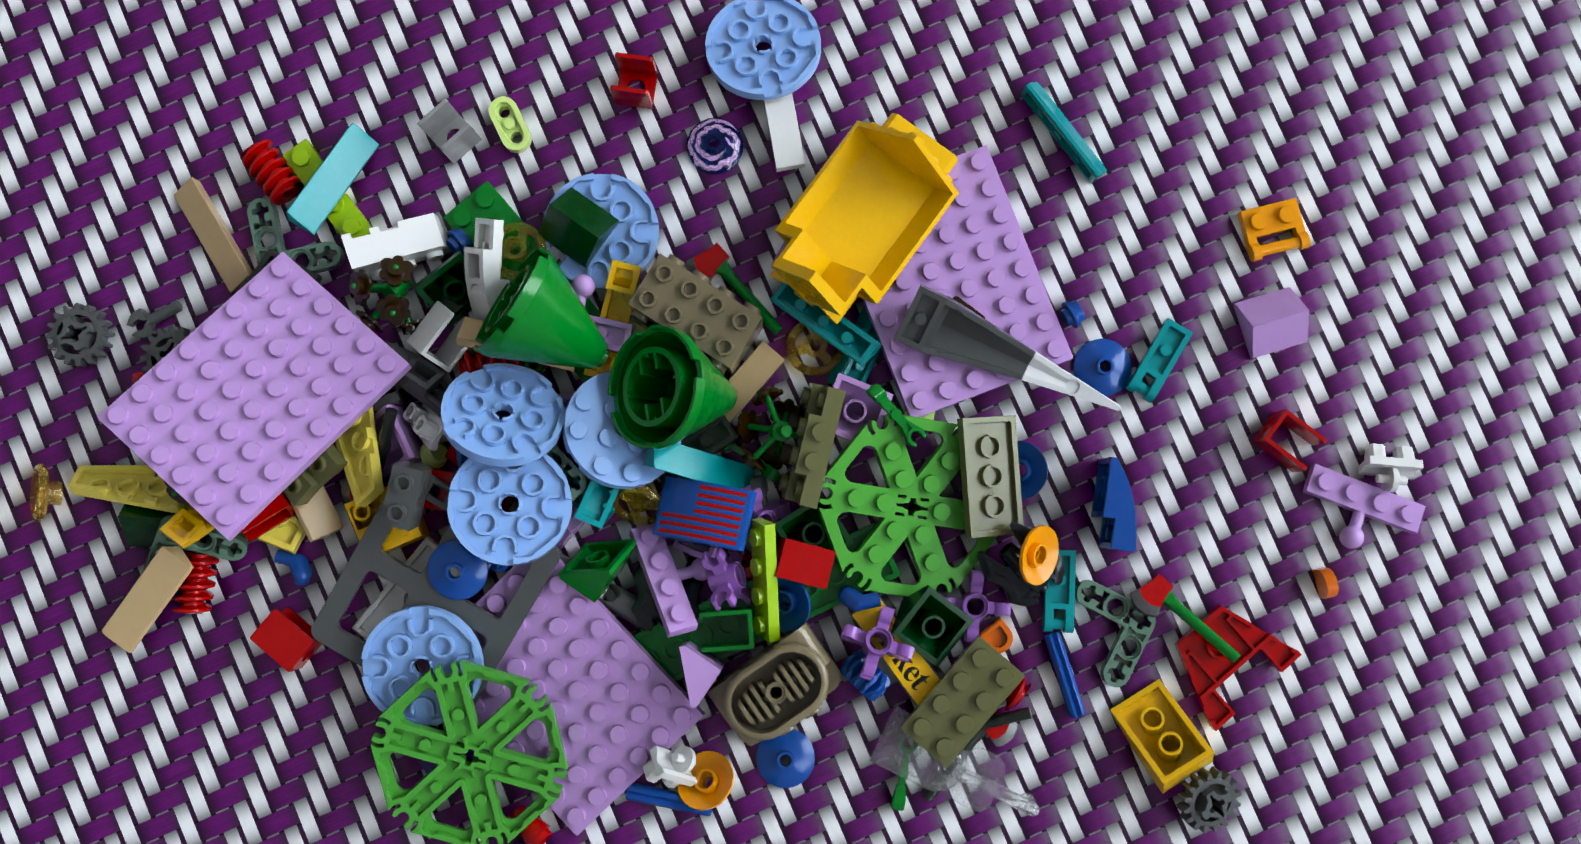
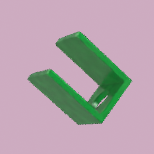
(731, 646)

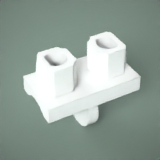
(425, 424)
(1390, 470)
(671, 766)

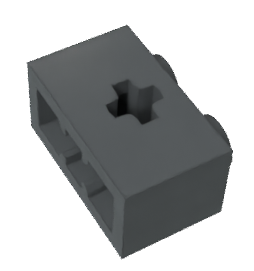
(406, 495)

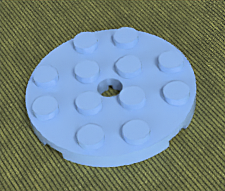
(770, 72)
(632, 239)
(477, 431)
(596, 444)
(509, 536)
(413, 635)

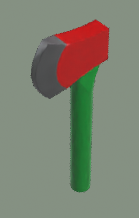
(715, 261)
(1159, 592)

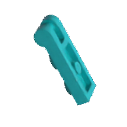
(1159, 359)
(1061, 597)

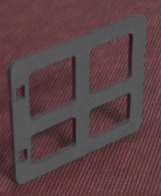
(371, 557)

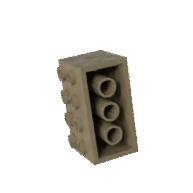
(704, 313)

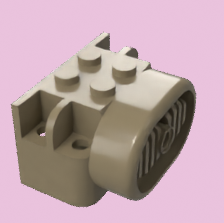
(794, 664)

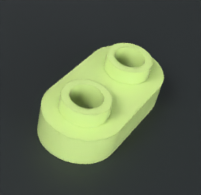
(511, 125)

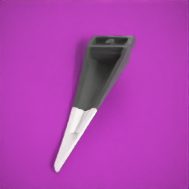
(954, 332)

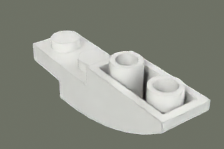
(484, 266)

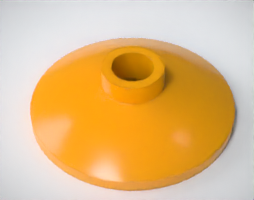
(1039, 555)
(709, 766)

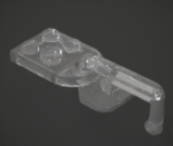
(971, 777)

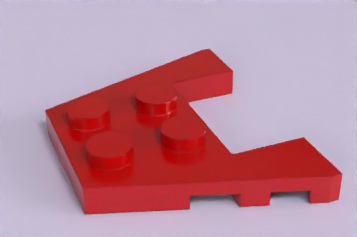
(1210, 668)

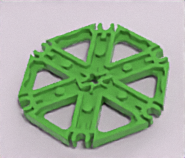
(882, 502)
(452, 768)

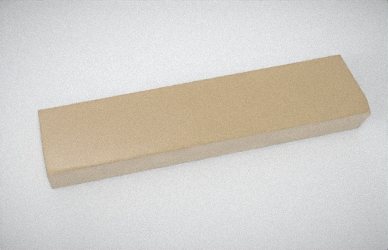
(213, 234)
(318, 516)
(148, 597)

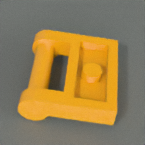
(1272, 220)

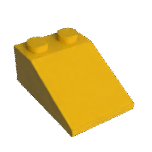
(1162, 736)

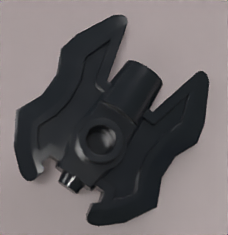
(1009, 575)
(644, 606)

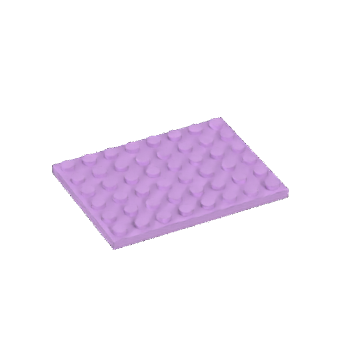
(984, 261)
(254, 395)
(603, 687)

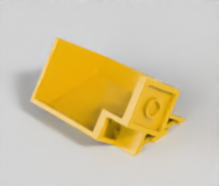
(864, 215)

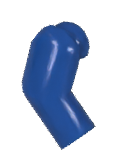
(298, 565)
(857, 601)

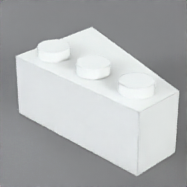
(412, 239)

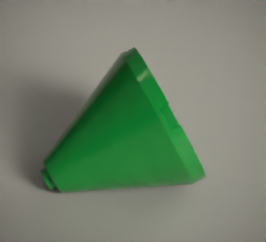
(541, 320)
(665, 388)

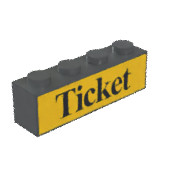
(917, 675)

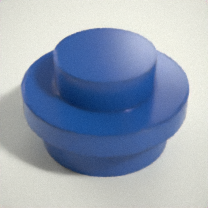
(458, 240)
(1072, 313)

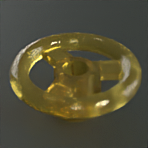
(520, 240)
(793, 352)
(43, 493)
(639, 500)

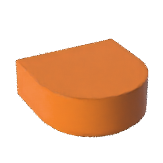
(1326, 582)
(997, 635)

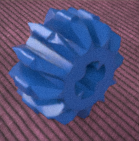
(870, 689)

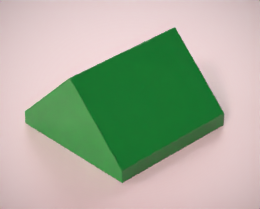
(597, 566)

